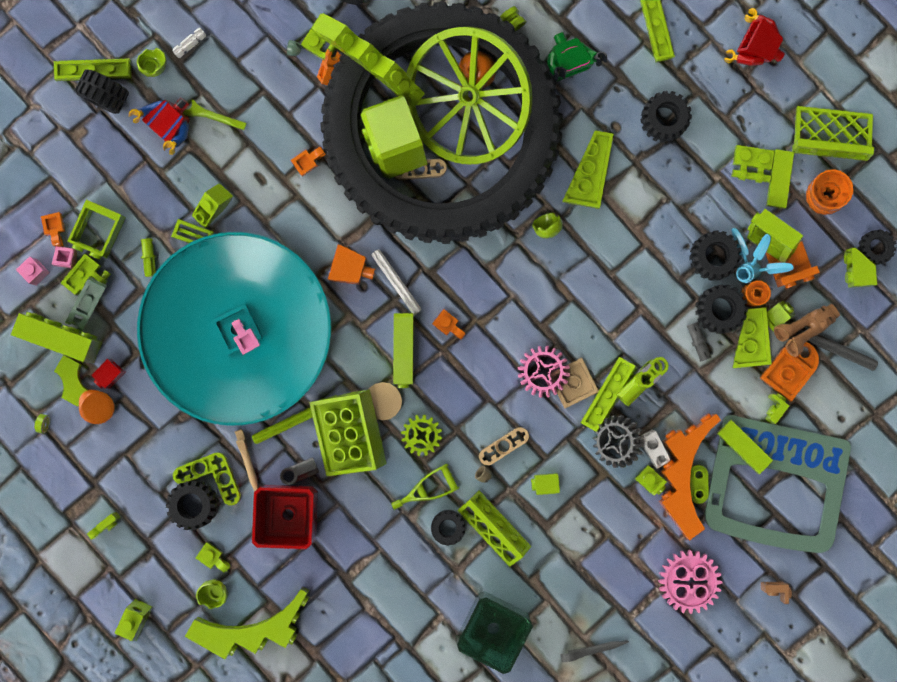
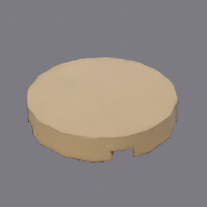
(386, 400)

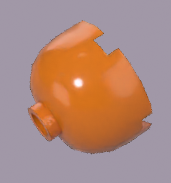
(484, 63)

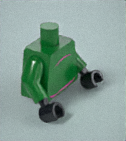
(571, 57)

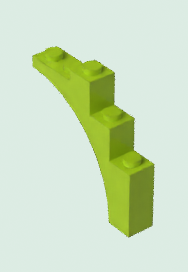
(368, 57)
(223, 639)

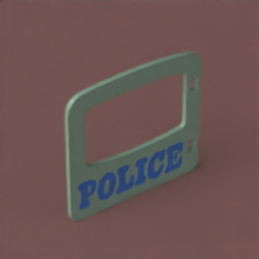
(792, 452)

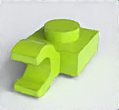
(210, 557)

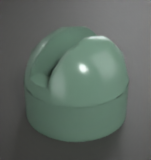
(293, 48)

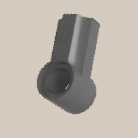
(301, 471)

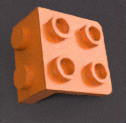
(801, 270)

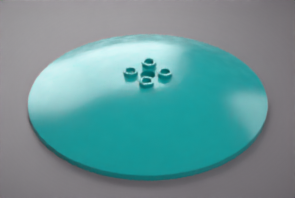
(189, 333)

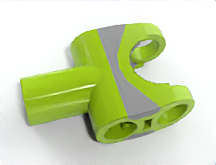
(635, 387)

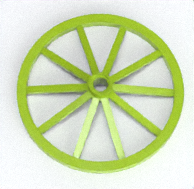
(478, 94)

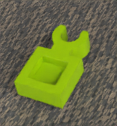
(107, 524)

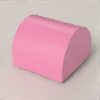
(64, 257)

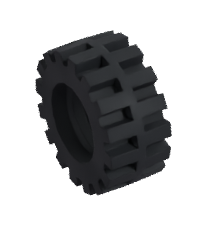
(887, 242)
(460, 527)

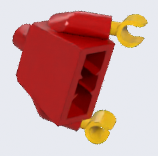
(759, 43)

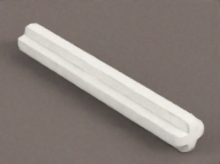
(396, 282)

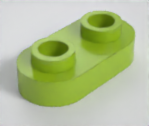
(699, 484)

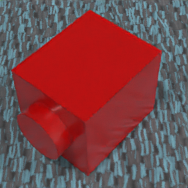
(107, 374)

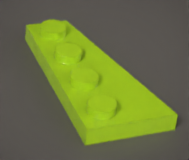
(590, 176)

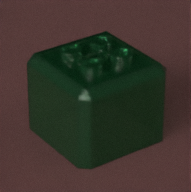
(494, 649)

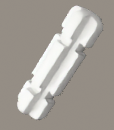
(189, 42)

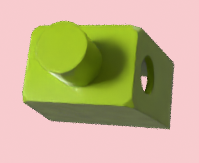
(133, 621)

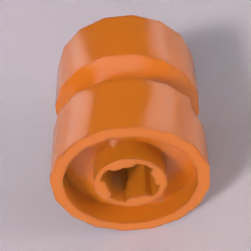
(756, 293)

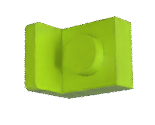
(779, 314)
(776, 411)
(651, 481)

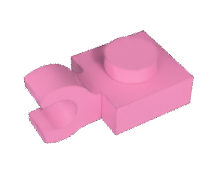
(245, 339)

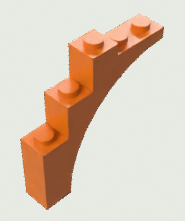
(678, 472)

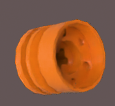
(832, 182)

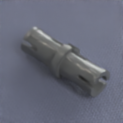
(699, 341)

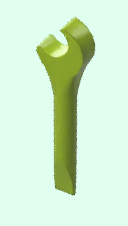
(198, 111)

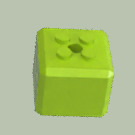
(393, 137)

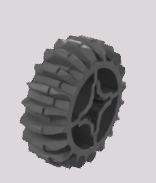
(627, 454)

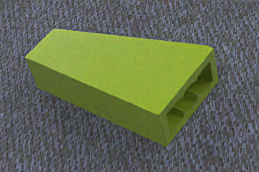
(403, 349)

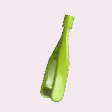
(421, 491)

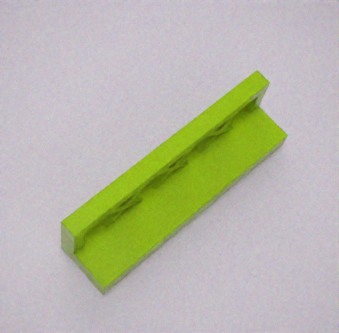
(497, 526)

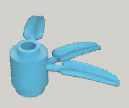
(752, 270)

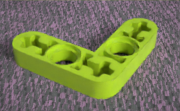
(210, 467)

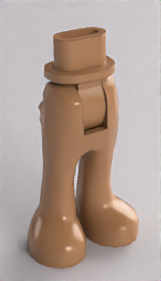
(817, 322)

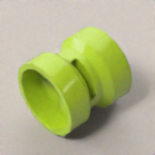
(512, 16)

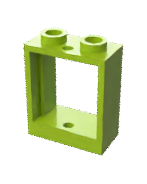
(81, 223)
(783, 237)

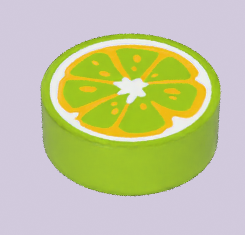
(42, 423)

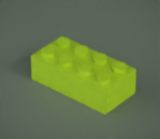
(60, 339)

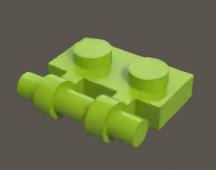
(752, 158)
(84, 268)

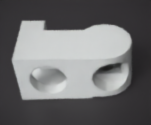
(655, 449)

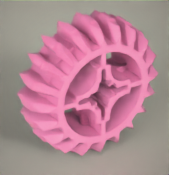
(535, 376)

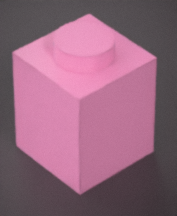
(32, 271)

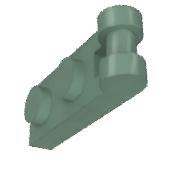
(86, 303)

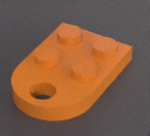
(790, 373)

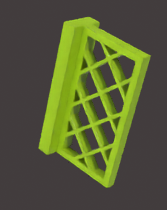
(833, 149)

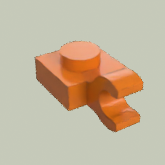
(327, 67)
(306, 162)
(53, 226)
(447, 323)

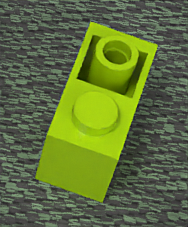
(212, 205)
(860, 269)

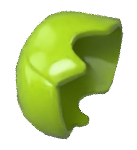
(151, 62)
(547, 225)
(212, 594)

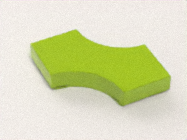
(70, 375)

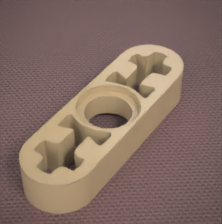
(434, 174)
(513, 434)

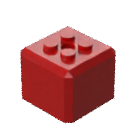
(270, 526)

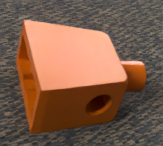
(349, 267)

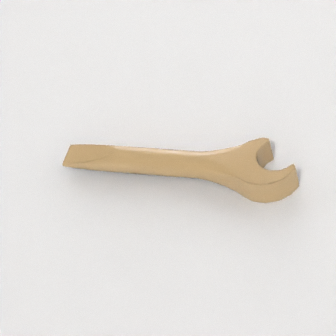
(242, 445)

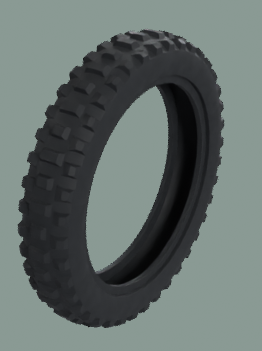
(427, 220)

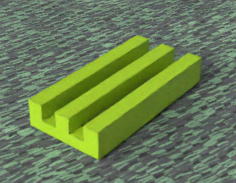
(180, 222)

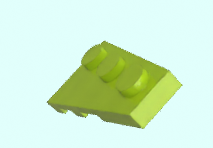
(753, 341)

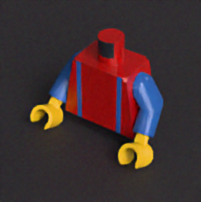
(166, 121)

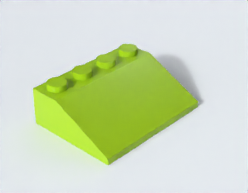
(348, 433)

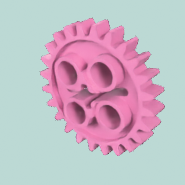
(691, 564)

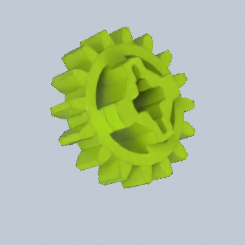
(432, 427)

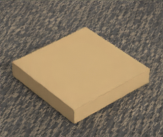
(579, 384)

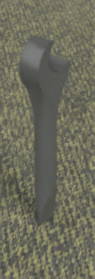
(575, 654)

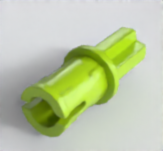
(148, 257)

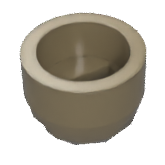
(483, 474)

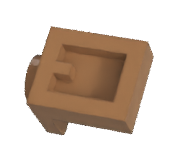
(775, 588)

